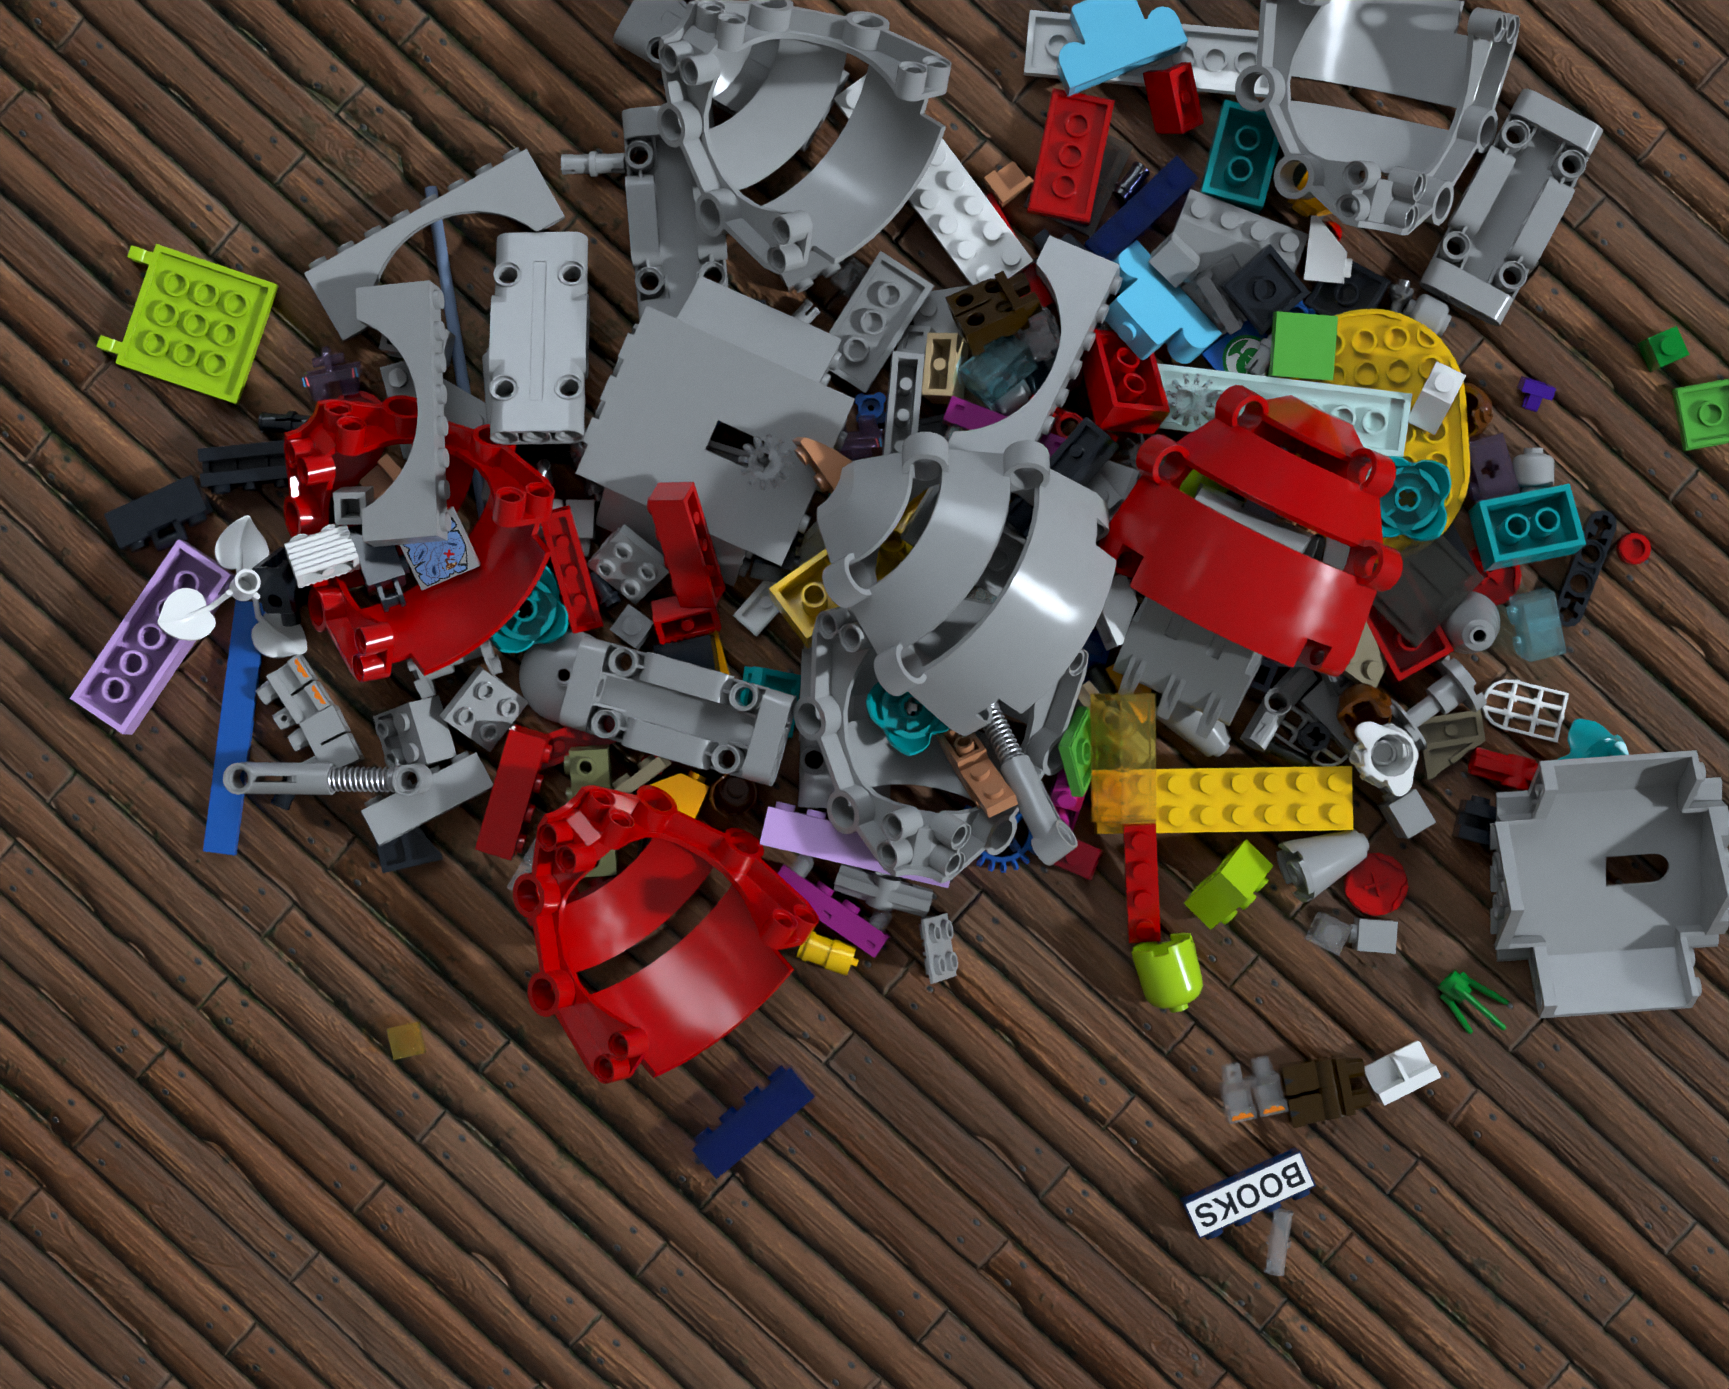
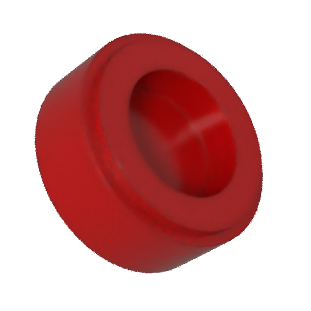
(1633, 549)

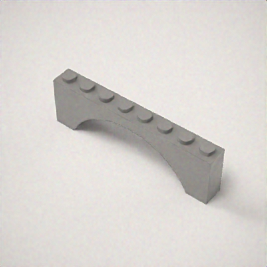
(506, 190)
(1080, 289)
(416, 502)

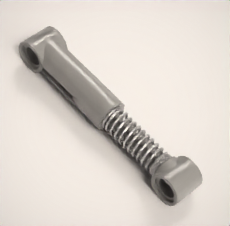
(324, 778)
(1051, 836)

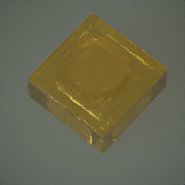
(406, 1040)

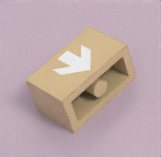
(942, 359)

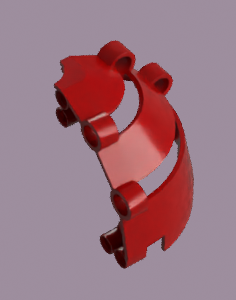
(1238, 577)
(452, 617)
(698, 985)

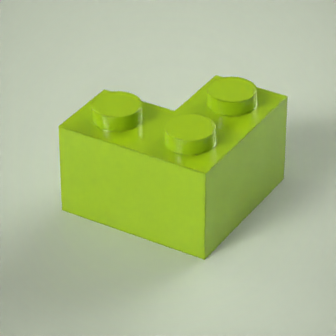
(1230, 886)

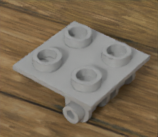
(940, 959)

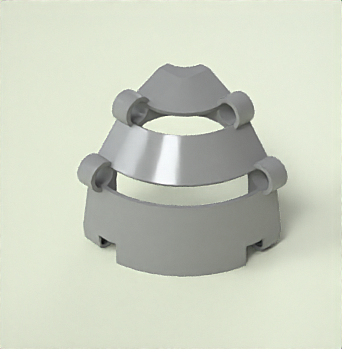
(1390, 49)
(865, 171)
(1037, 617)
(861, 757)

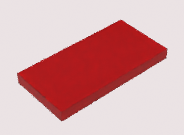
(1070, 156)

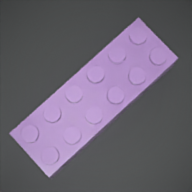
(139, 653)
(816, 837)

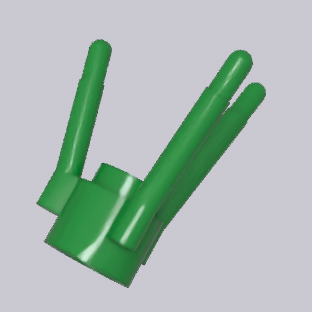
(1456, 988)

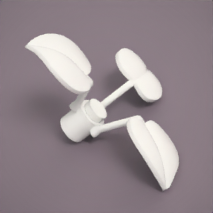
(238, 548)

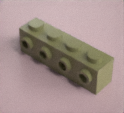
(592, 767)

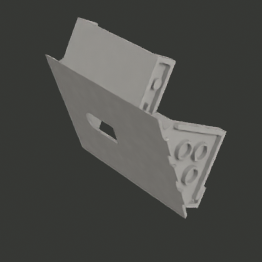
(671, 387)
(1600, 943)

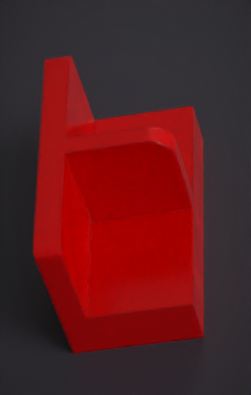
(1173, 99)

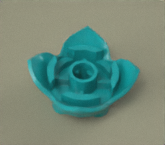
(1428, 516)
(545, 624)
(904, 732)
(1591, 739)

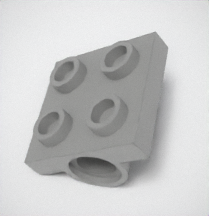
(628, 564)
(484, 708)

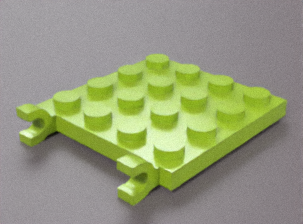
(194, 323)

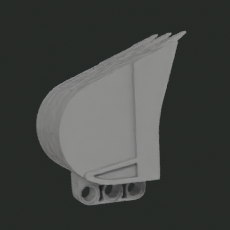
(1188, 660)

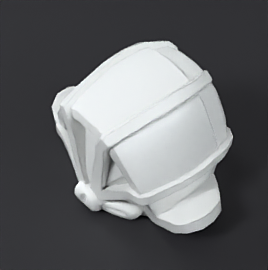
(1385, 756)

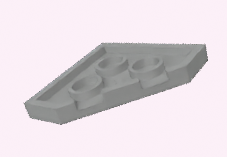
(460, 406)

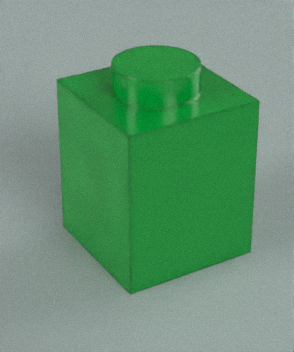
(1663, 349)

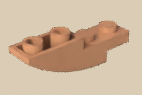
(823, 460)
(977, 772)

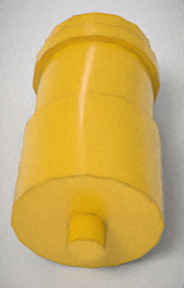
(829, 953)

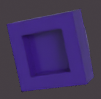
(1534, 392)

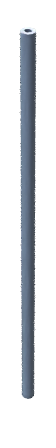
(453, 325)

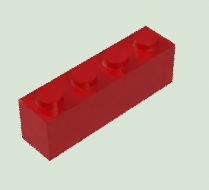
(686, 544)
(513, 792)

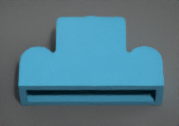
(1115, 41)
(1156, 312)

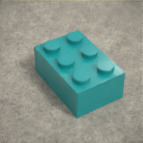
(1240, 158)
(1527, 527)

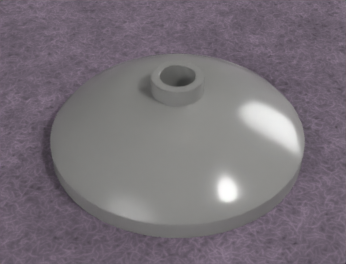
(541, 671)

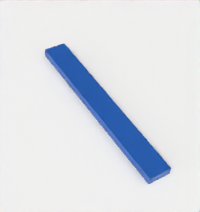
(234, 731)

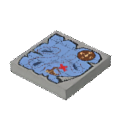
(443, 559)

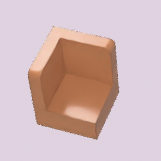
(1007, 183)
(381, 476)

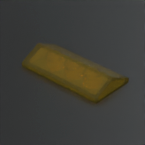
(1123, 758)

